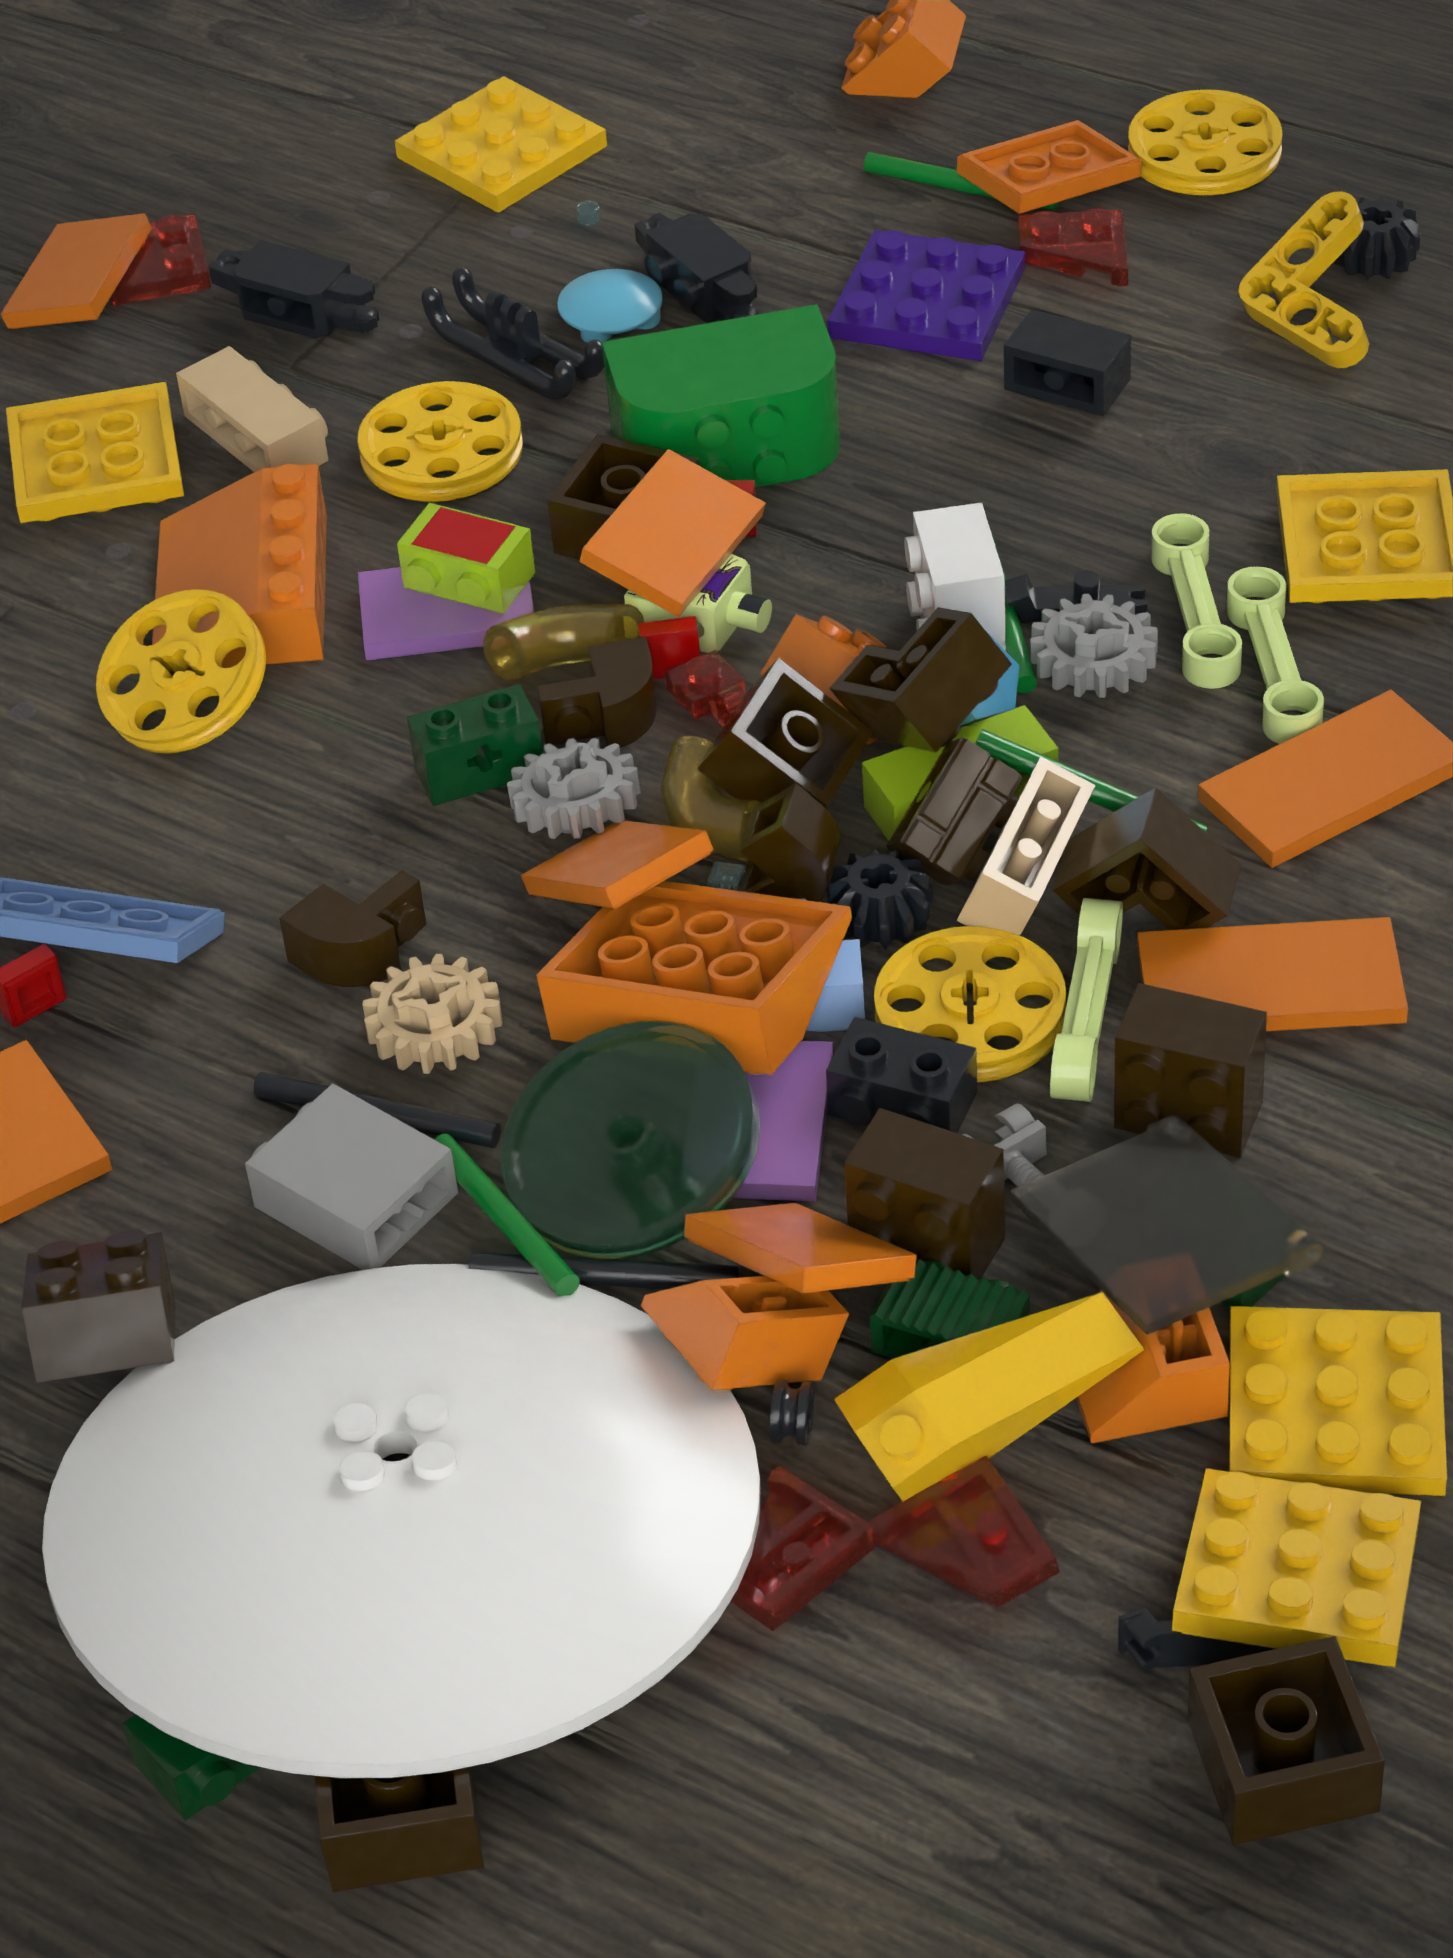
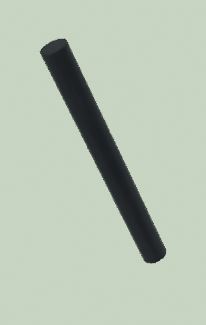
(421, 1118)
(614, 1271)

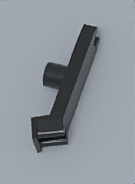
(1031, 600)
(1156, 1645)

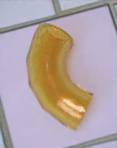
(556, 636)
(699, 803)

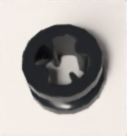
(792, 1412)

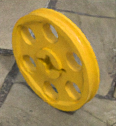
(1206, 142)
(440, 441)
(187, 689)
(993, 990)

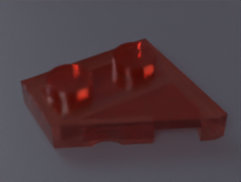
(1076, 241)
(166, 263)
(969, 1535)
(798, 1549)

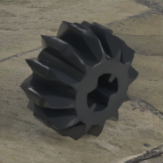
(1386, 241)
(885, 896)

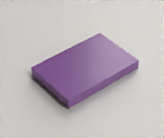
(414, 623)
(791, 1126)

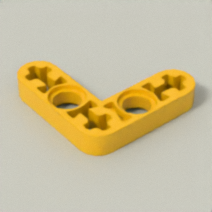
(1293, 282)

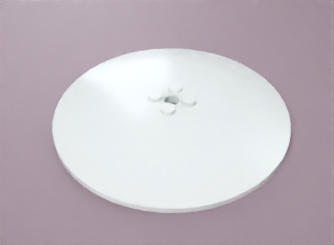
(349, 1615)

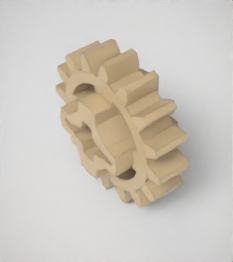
(432, 1013)

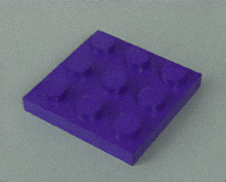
(927, 294)

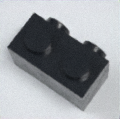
(1067, 362)
(901, 1076)

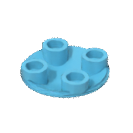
(610, 303)

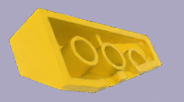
(983, 1390)

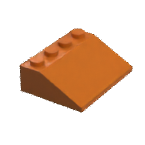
(263, 550)
(699, 959)

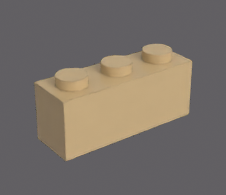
(251, 413)
(1027, 849)

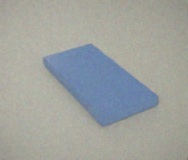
(105, 921)

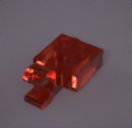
(707, 686)

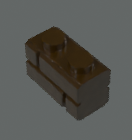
(957, 812)

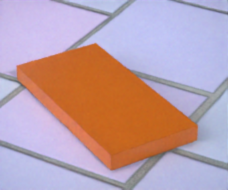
(1330, 778)
(1293, 971)

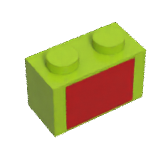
(466, 558)

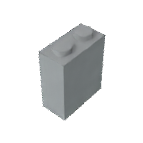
(352, 1178)

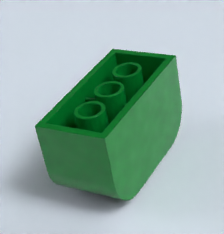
(735, 393)

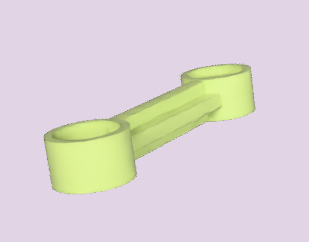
(1201, 619)
(1273, 652)
(1077, 1045)

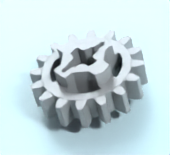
(1093, 645)
(574, 788)

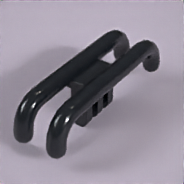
(512, 338)

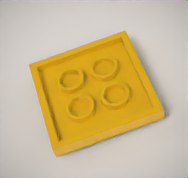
(501, 144)
(93, 452)
(1367, 535)
(1338, 1398)
(1297, 1565)

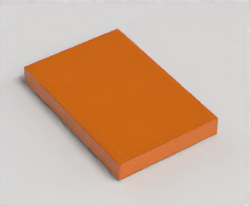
(1048, 166)
(76, 271)
(672, 532)
(617, 863)
(42, 1136)
(800, 1247)

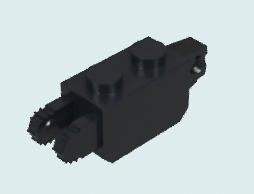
(698, 265)
(296, 290)

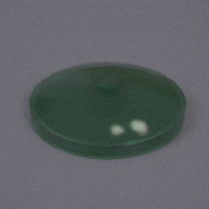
(630, 1139)

